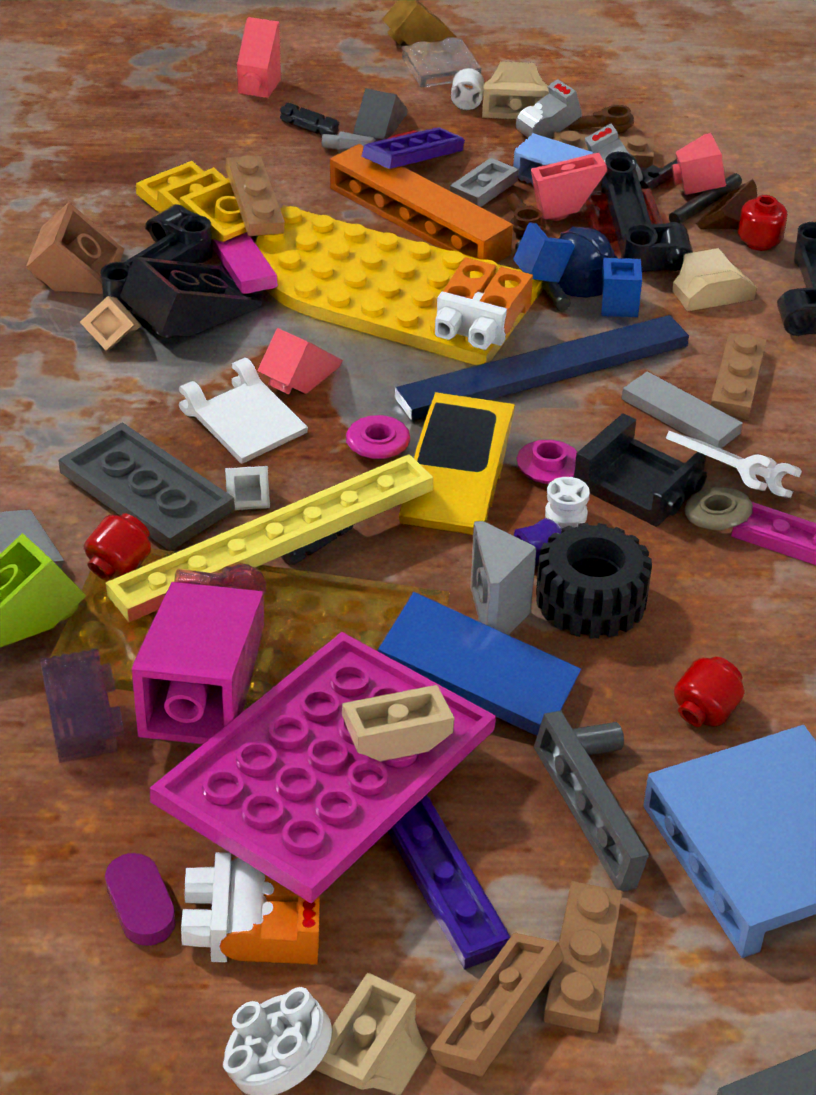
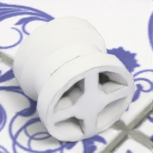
(465, 97)
(567, 501)

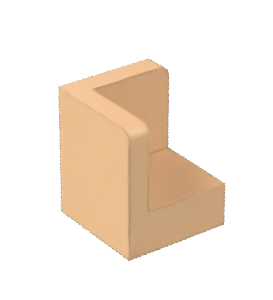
(109, 322)

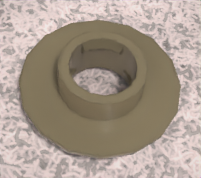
(718, 508)

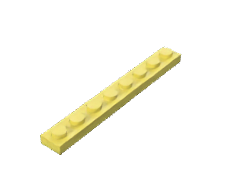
(275, 533)

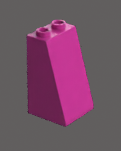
(197, 661)

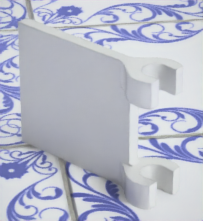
(245, 418)
(747, 467)

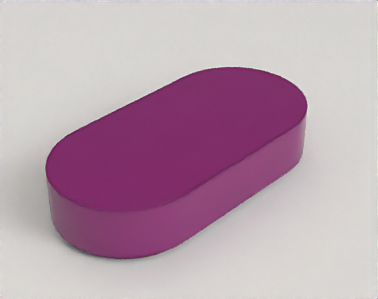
(140, 899)

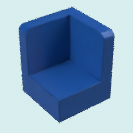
(542, 255)
(621, 287)

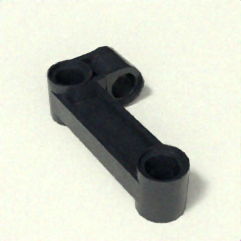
(178, 237)
(655, 244)
(798, 305)

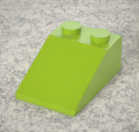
(32, 592)

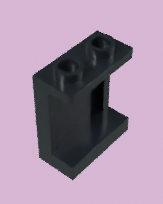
(637, 475)

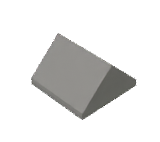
(501, 577)

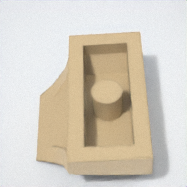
(512, 89)
(711, 281)
(398, 723)
(375, 1038)

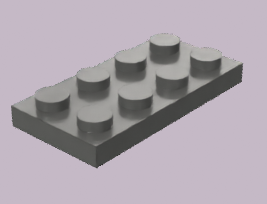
(148, 484)

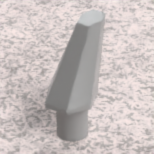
(344, 141)

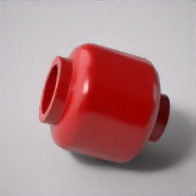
(762, 222)
(117, 546)
(709, 691)

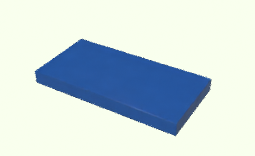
(479, 663)

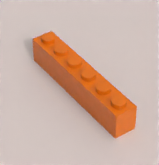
(421, 206)

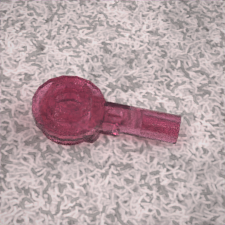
(239, 576)

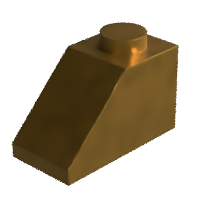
(415, 23)

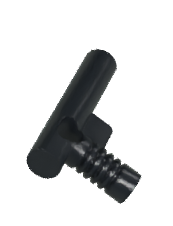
(655, 176)

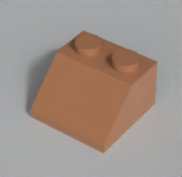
(72, 253)

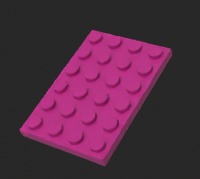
(287, 778)

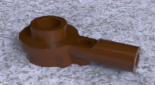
(618, 115)
(524, 214)

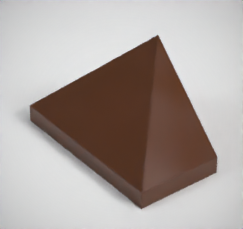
(728, 209)

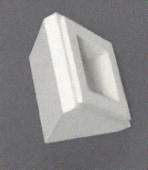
(248, 487)

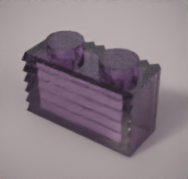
(80, 705)

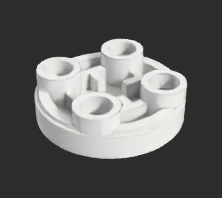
(277, 1042)

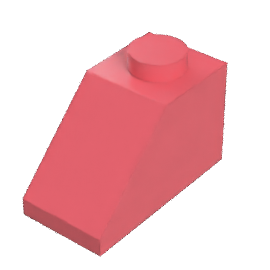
(259, 58)
(699, 166)
(566, 185)
(296, 363)

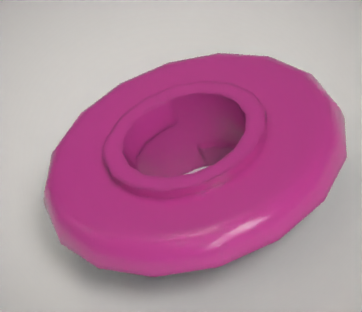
(392, 432)
(534, 465)

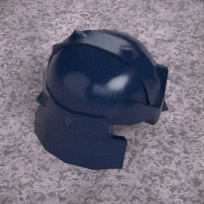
(584, 269)

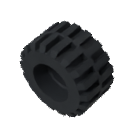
(593, 580)

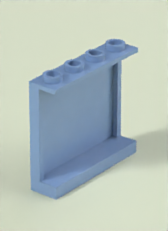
(745, 831)

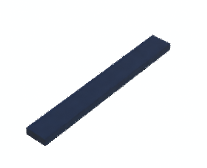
(546, 364)

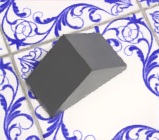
(379, 114)

